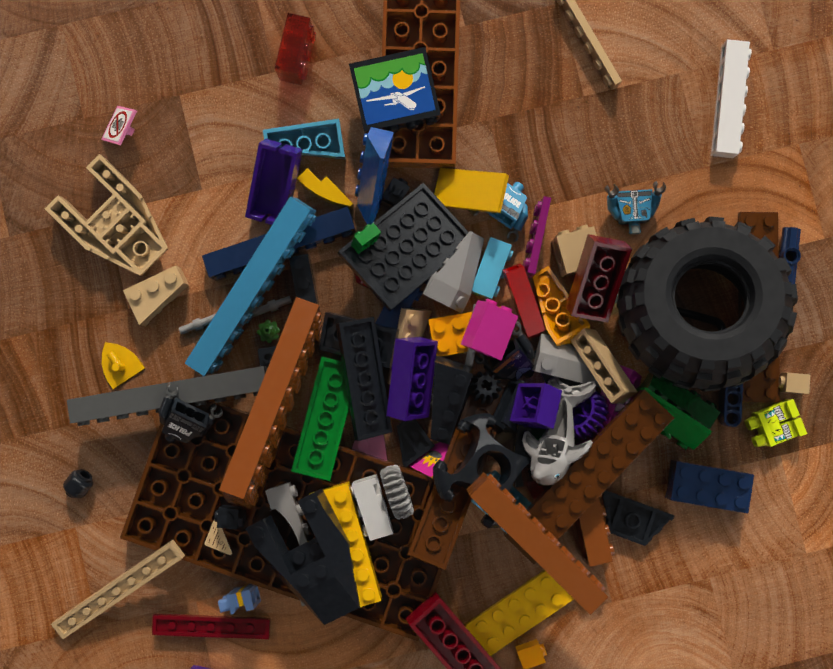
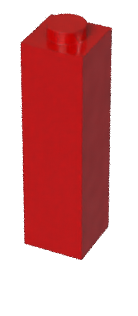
(524, 300)

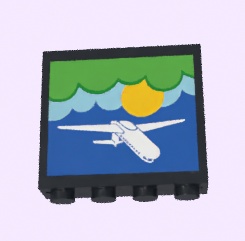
(395, 91)

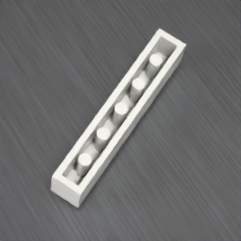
(730, 99)

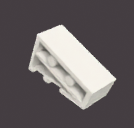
(372, 507)

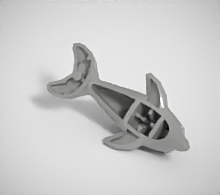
(556, 448)

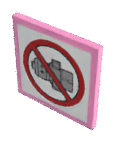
(119, 125)

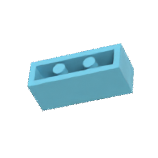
(491, 268)

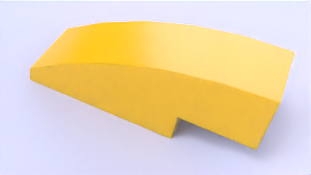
(324, 189)

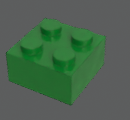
(365, 238)

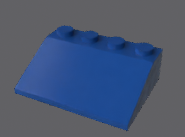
(373, 172)

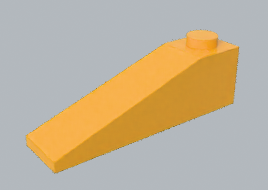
(552, 301)

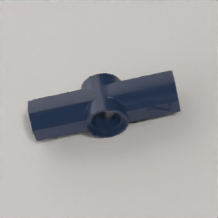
(790, 244)

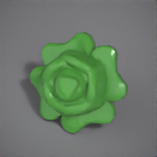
(268, 331)

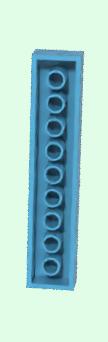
(251, 286)

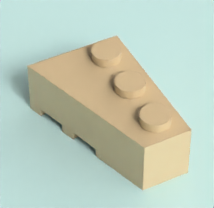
(154, 293)

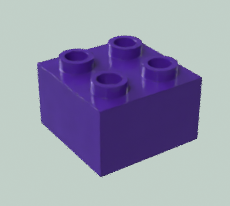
(536, 405)

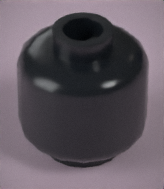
(78, 483)

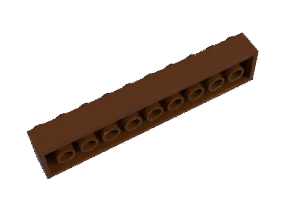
(596, 470)

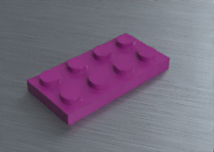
(537, 231)

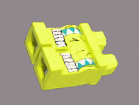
(771, 423)

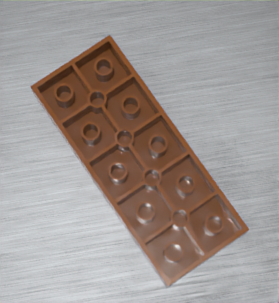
(435, 27)
(272, 404)

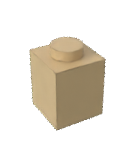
(794, 383)

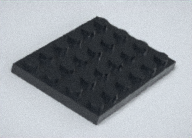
(411, 247)

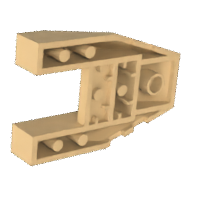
(120, 228)

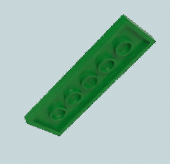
(323, 422)

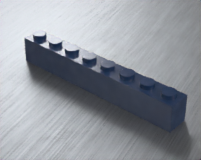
(236, 257)

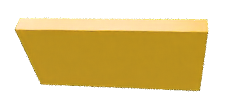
(471, 189)

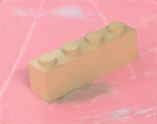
(603, 366)

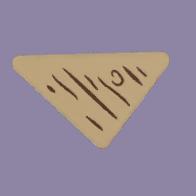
(217, 540)

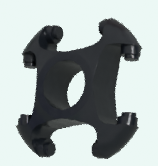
(482, 443)

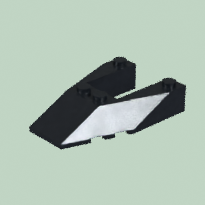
(318, 569)

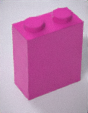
(489, 329)

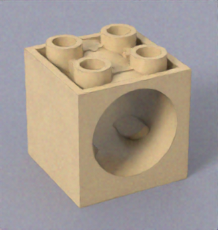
(569, 248)

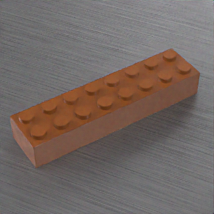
(539, 545)

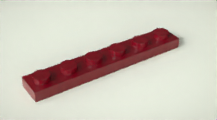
(211, 626)

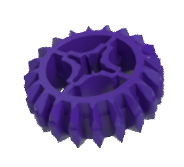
(594, 415)

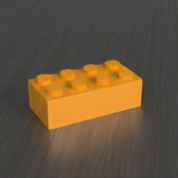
(449, 333)

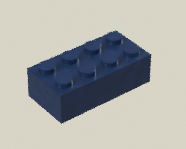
(709, 486)

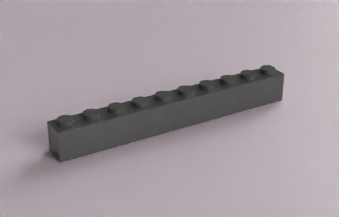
(150, 397)

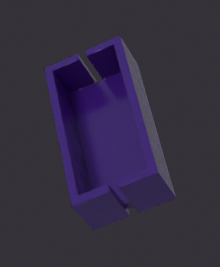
(272, 180)

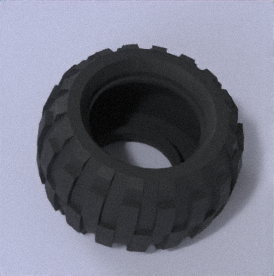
(697, 356)

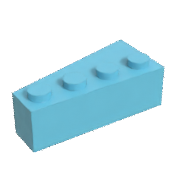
(315, 138)

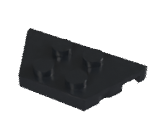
(633, 519)

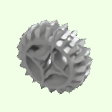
(396, 492)

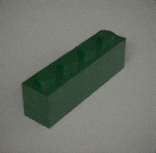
(684, 400)

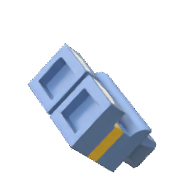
(245, 595)

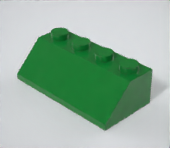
(682, 428)

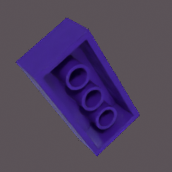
(411, 378)

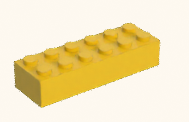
(345, 509)

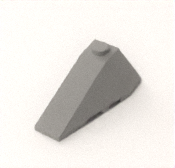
(456, 278)
(561, 361)

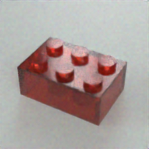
(295, 49)

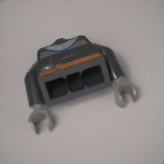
(516, 360)

